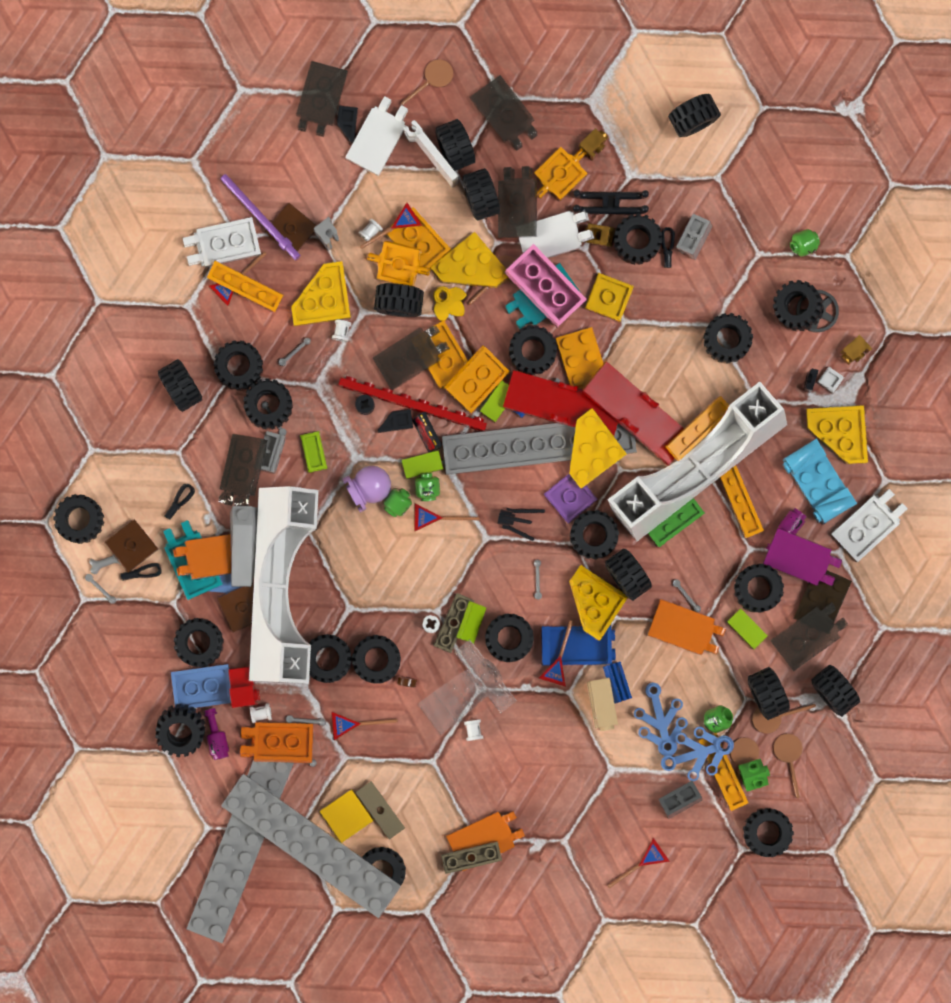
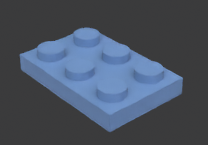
(201, 686)

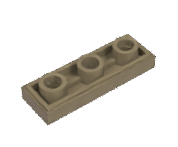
(448, 634)
(372, 800)
(483, 855)

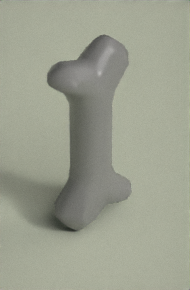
(97, 565)

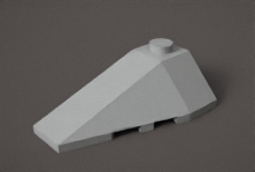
(243, 545)

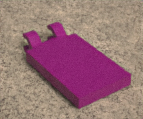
(801, 557)

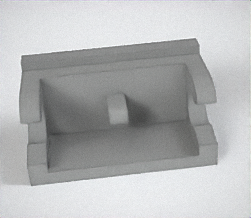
(325, 231)
(694, 236)
(272, 452)

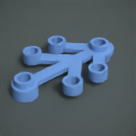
(662, 722)
(700, 752)

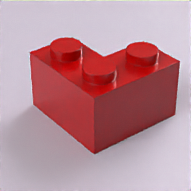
(242, 690)

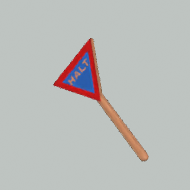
(405, 219)
(226, 294)
(424, 517)
(555, 672)
(342, 725)
(652, 856)

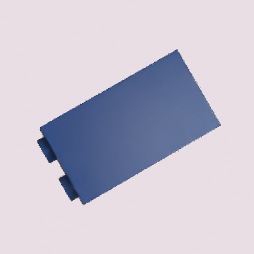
(580, 646)

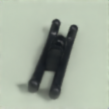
(611, 202)

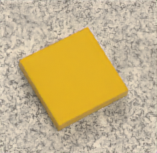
(609, 297)
(346, 816)

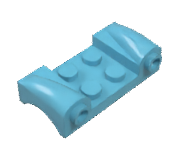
(819, 481)

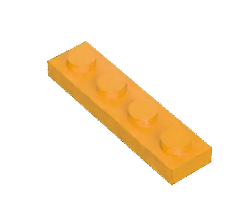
(245, 286)
(698, 429)
(741, 502)
(726, 779)

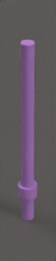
(284, 243)

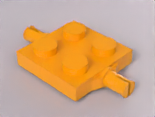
(560, 173)
(398, 263)

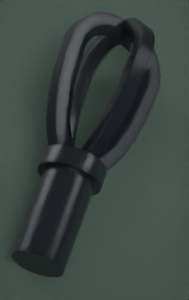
(668, 253)
(175, 506)
(136, 573)

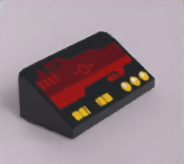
(427, 432)

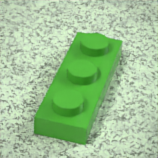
(676, 523)

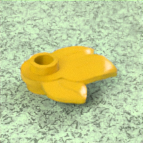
(451, 304)

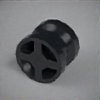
(366, 408)

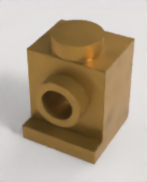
(593, 143)
(607, 235)
(855, 350)

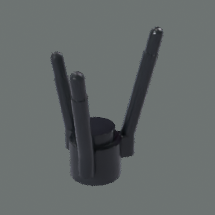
(506, 519)

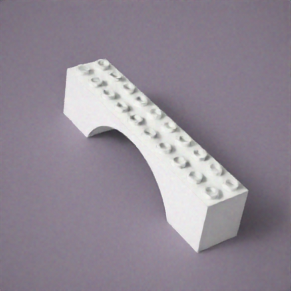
(743, 428)
(283, 523)

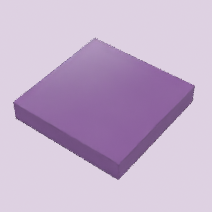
(570, 498)

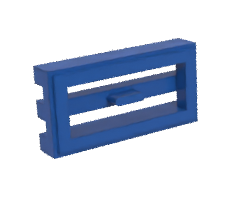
(618, 680)

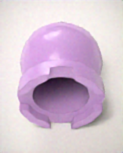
(369, 486)

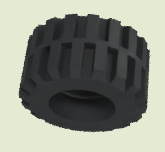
(694, 115)
(455, 144)
(481, 194)
(642, 223)
(790, 292)
(398, 300)
(737, 324)
(540, 335)
(231, 350)
(180, 385)
(268, 388)
(62, 515)
(582, 522)
(628, 574)
(772, 578)
(497, 625)
(184, 633)
(369, 643)
(343, 665)
(835, 690)
(768, 693)
(180, 745)
(785, 832)
(390, 856)

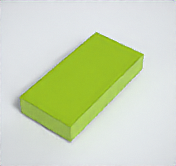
(494, 406)
(313, 452)
(423, 463)
(471, 622)
(747, 628)

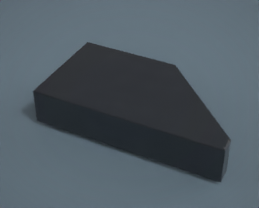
(347, 121)
(810, 380)
(397, 421)

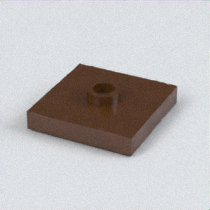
(294, 226)
(131, 546)
(238, 607)

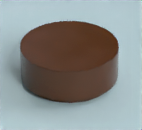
(407, 681)

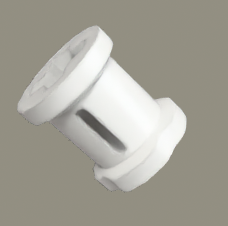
(370, 230)
(341, 330)
(437, 624)
(260, 713)
(473, 730)

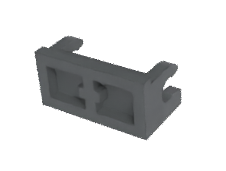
(680, 799)

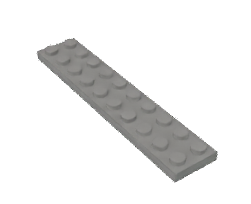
(516, 447)
(311, 846)
(234, 861)

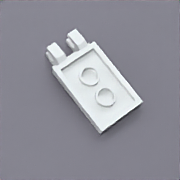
(377, 137)
(432, 153)
(558, 234)
(223, 243)
(868, 525)

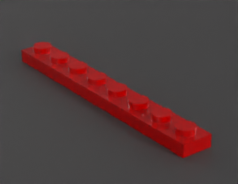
(405, 401)

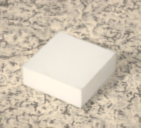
(830, 380)

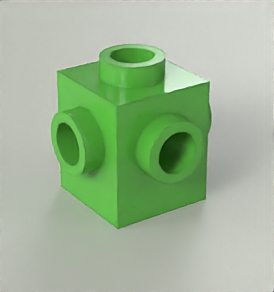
(754, 774)

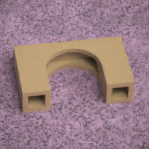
(602, 704)

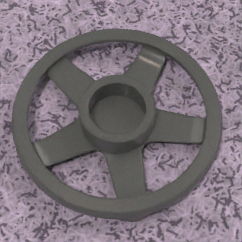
(825, 315)

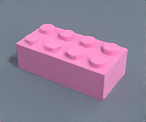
(545, 285)

